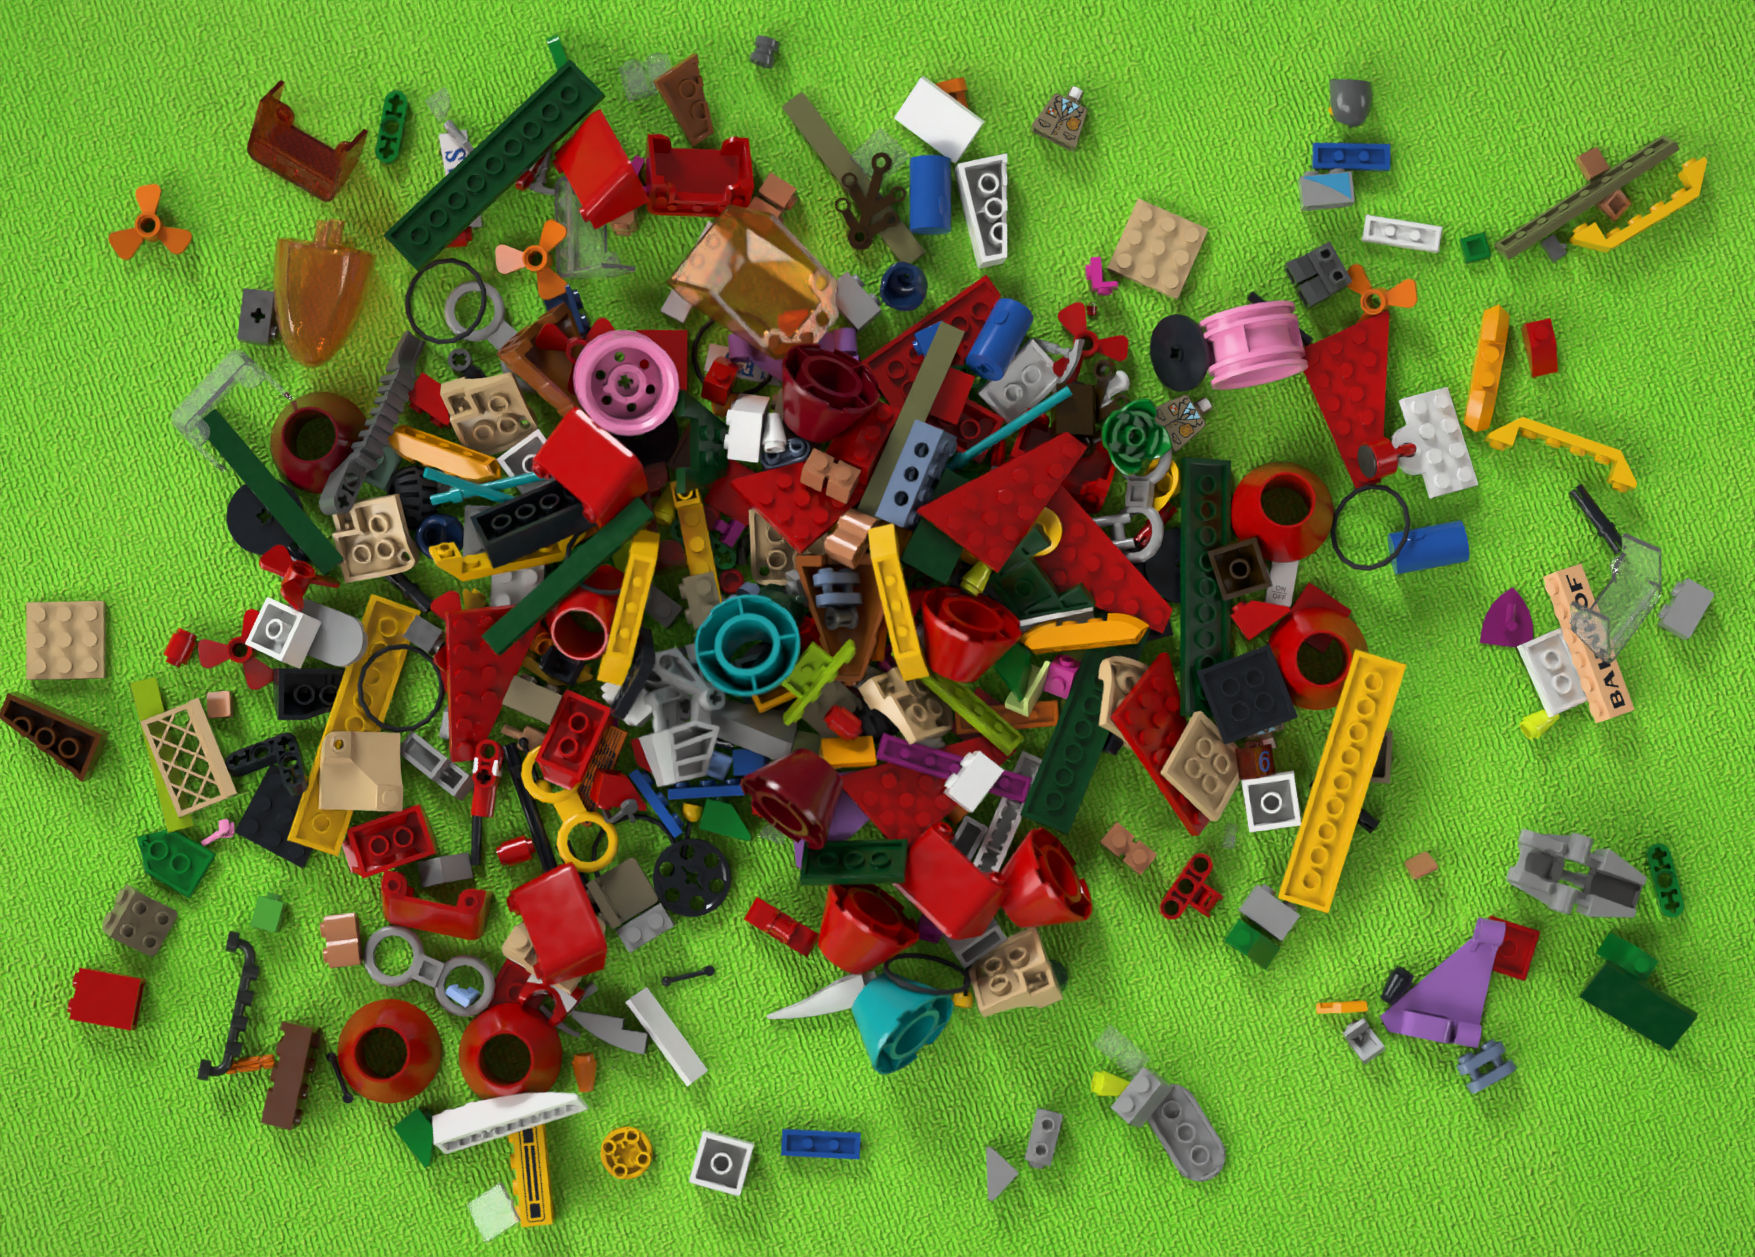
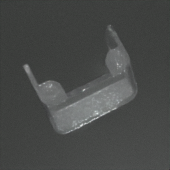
(584, 248)
(189, 414)
(1623, 602)

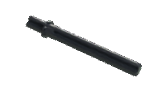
(529, 808)

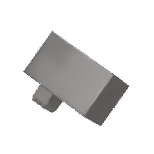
(1553, 248)

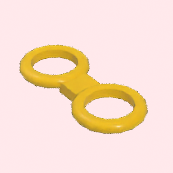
(571, 813)

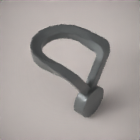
(627, 807)

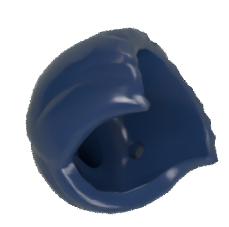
(902, 290)
(438, 530)

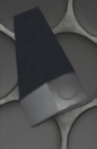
(304, 692)

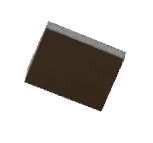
(1076, 412)
(1239, 568)

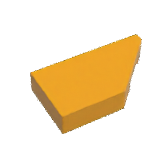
(1341, 1007)

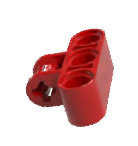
(1199, 893)
(781, 927)

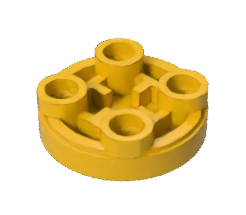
(626, 1152)

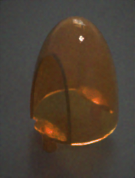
(319, 292)

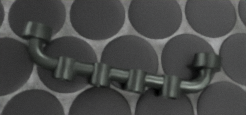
(238, 1021)

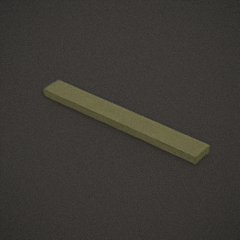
(838, 161)
(1586, 197)
(915, 407)

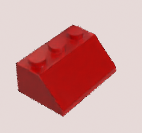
(865, 440)

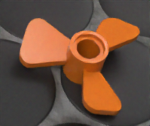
(129, 240)
(549, 283)
(1401, 295)

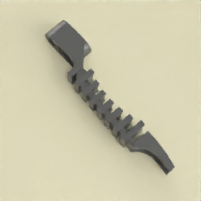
(339, 495)

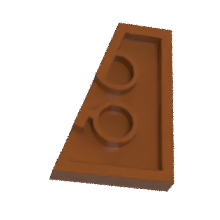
(684, 96)

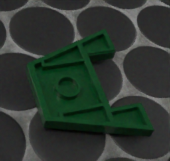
(707, 449)
(1028, 588)

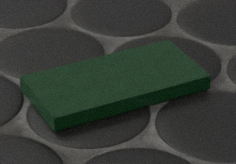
(928, 547)
(855, 862)
(1638, 1005)

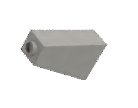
(755, 731)

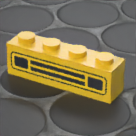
(532, 1176)

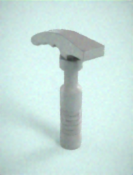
(458, 136)
(541, 180)
(1072, 354)
(589, 989)

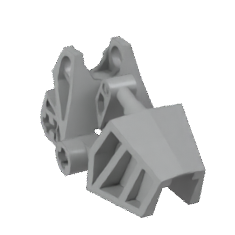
(680, 749)
(1607, 891)

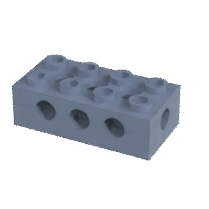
(916, 474)

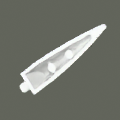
(833, 998)

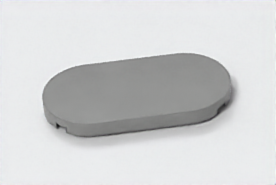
(339, 637)
(1188, 1135)

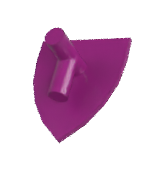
(1507, 621)

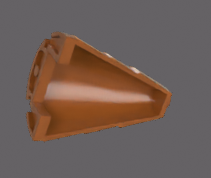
(546, 369)
(869, 614)

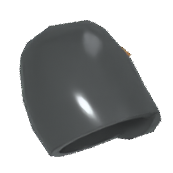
(1350, 101)

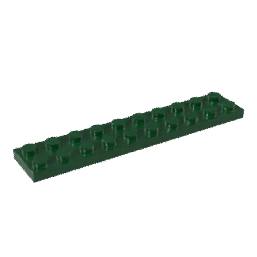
(494, 165)
(1203, 613)
(1074, 743)

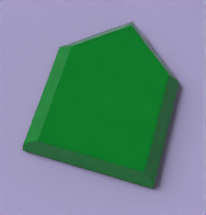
(175, 860)

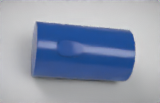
(930, 194)
(999, 339)
(1430, 547)

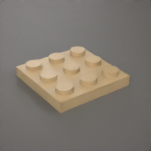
(1157, 249)
(65, 640)
(1203, 767)

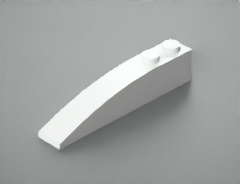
(1005, 821)
(500, 1117)

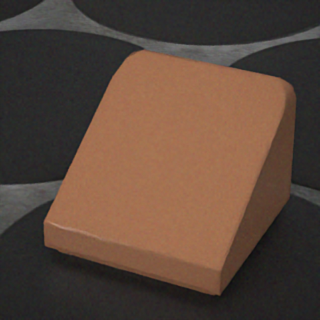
(1592, 163)
(1614, 205)
(220, 704)
(1420, 865)

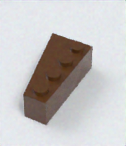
(62, 736)
(291, 1074)

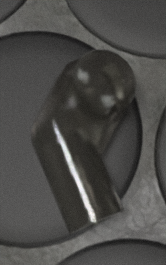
(743, 551)

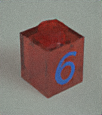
(1255, 760)

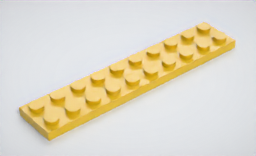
(385, 625)
(1341, 781)

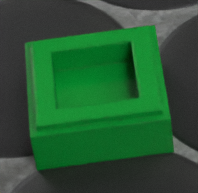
(1475, 248)

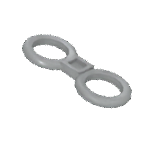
(497, 332)
(1140, 500)
(429, 970)

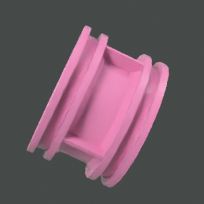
(1253, 345)
(650, 408)

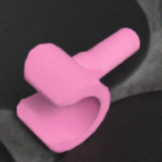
(226, 830)

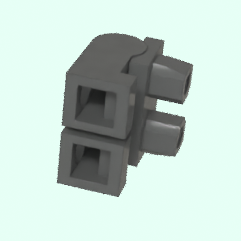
(1330, 271)

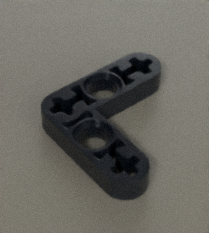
(642, 666)
(276, 754)

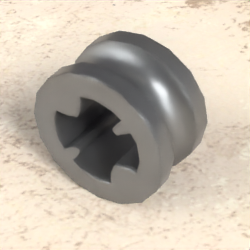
(460, 352)

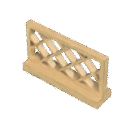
(209, 747)

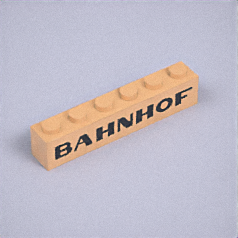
(1599, 679)

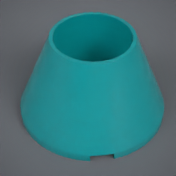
(736, 623)
(898, 1021)

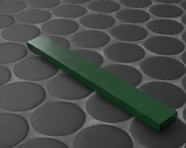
(272, 494)
(568, 576)

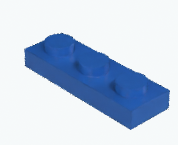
(1351, 156)
(707, 788)
(658, 802)
(820, 1144)

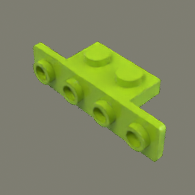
(811, 674)

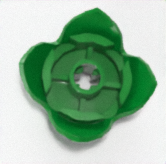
(1148, 440)

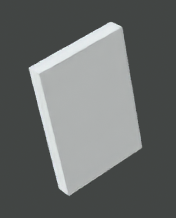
(939, 119)
(1023, 385)
(1553, 672)

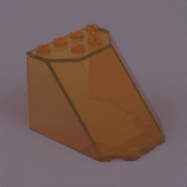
(758, 282)

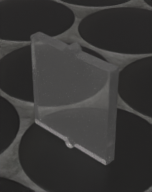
(879, 142)
(493, 1212)

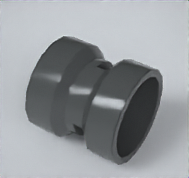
(764, 50)

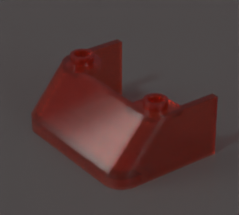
(297, 154)

